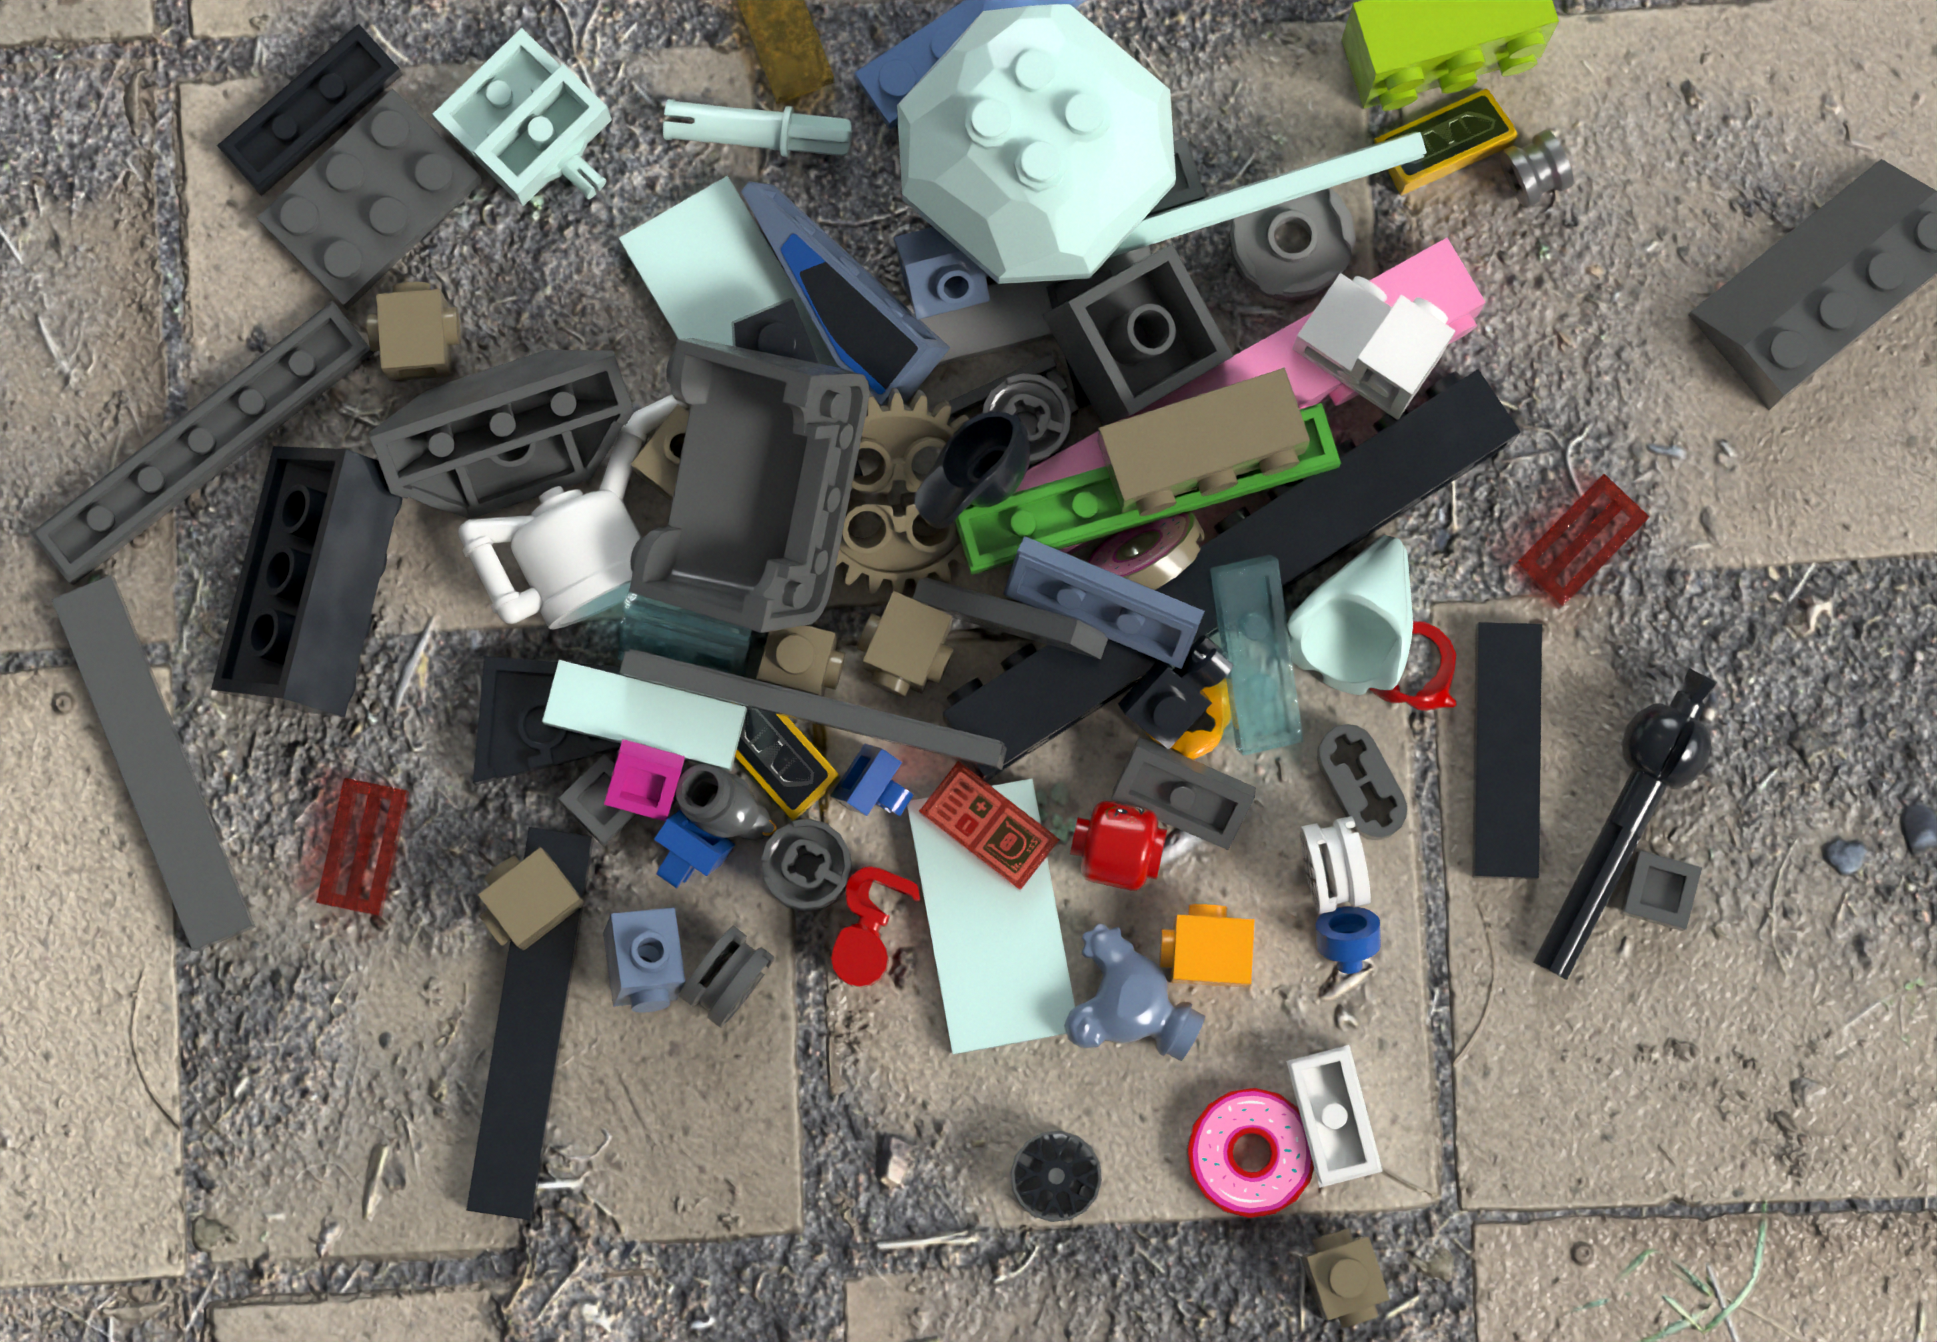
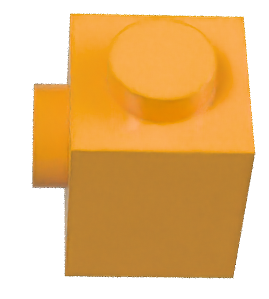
(1208, 948)

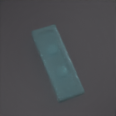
(1258, 645)

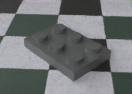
(369, 199)

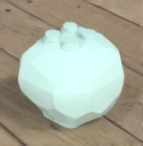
(1036, 144)

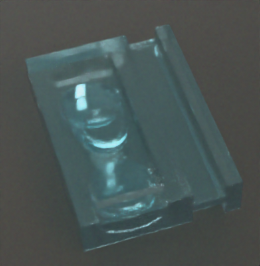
(683, 636)

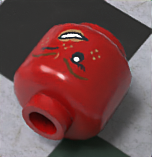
(1119, 845)

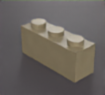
(1204, 443)

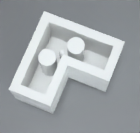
(1375, 346)

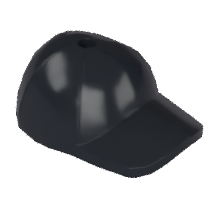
(975, 467)

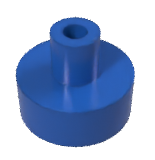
(1348, 937)

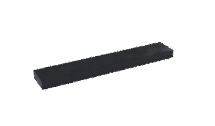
(528, 1048)

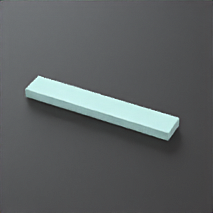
(1274, 190)

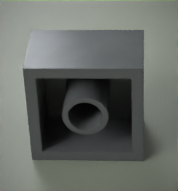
(1138, 335)

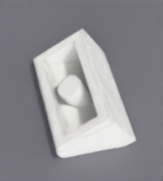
(1334, 1116)

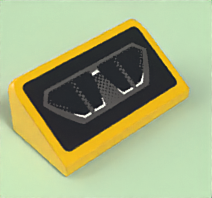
(1453, 139)
(784, 761)

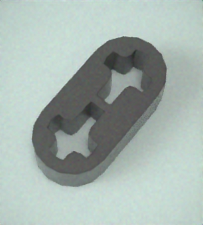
(1375, 774)

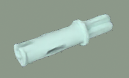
(759, 128)

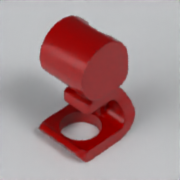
(858, 952)

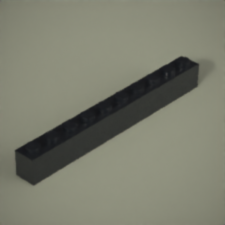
(1300, 527)

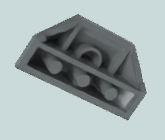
(505, 432)

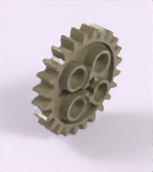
(895, 549)

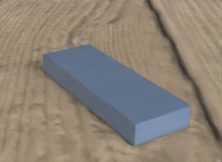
(1103, 601)

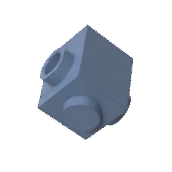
(938, 274)
(644, 959)

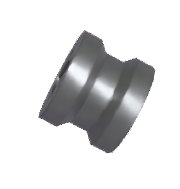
(1536, 168)

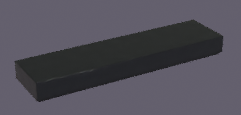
(1507, 751)

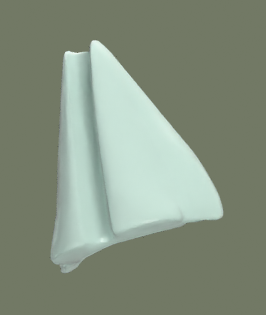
(1358, 621)

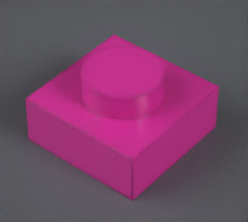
(644, 780)

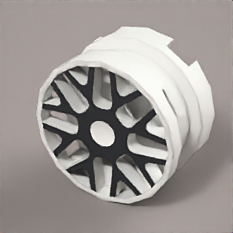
(1342, 862)

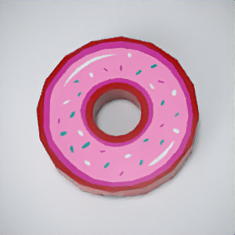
(1213, 1161)

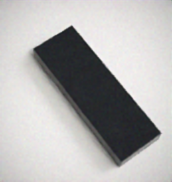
(309, 109)

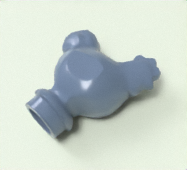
(1130, 1001)

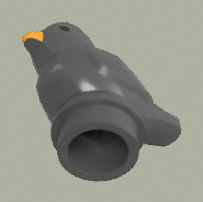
(722, 804)

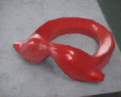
(1436, 691)

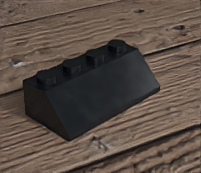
(308, 581)

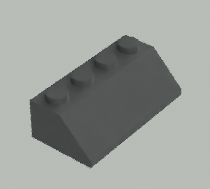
(1825, 282)

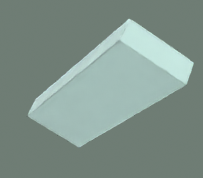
(644, 713)

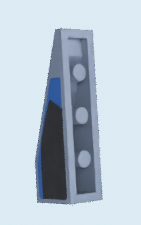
(852, 310)

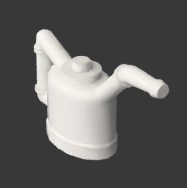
(572, 544)

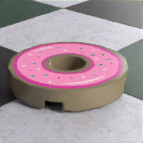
(1152, 551)

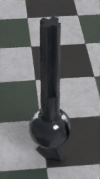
(1664, 751)

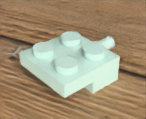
(526, 120)

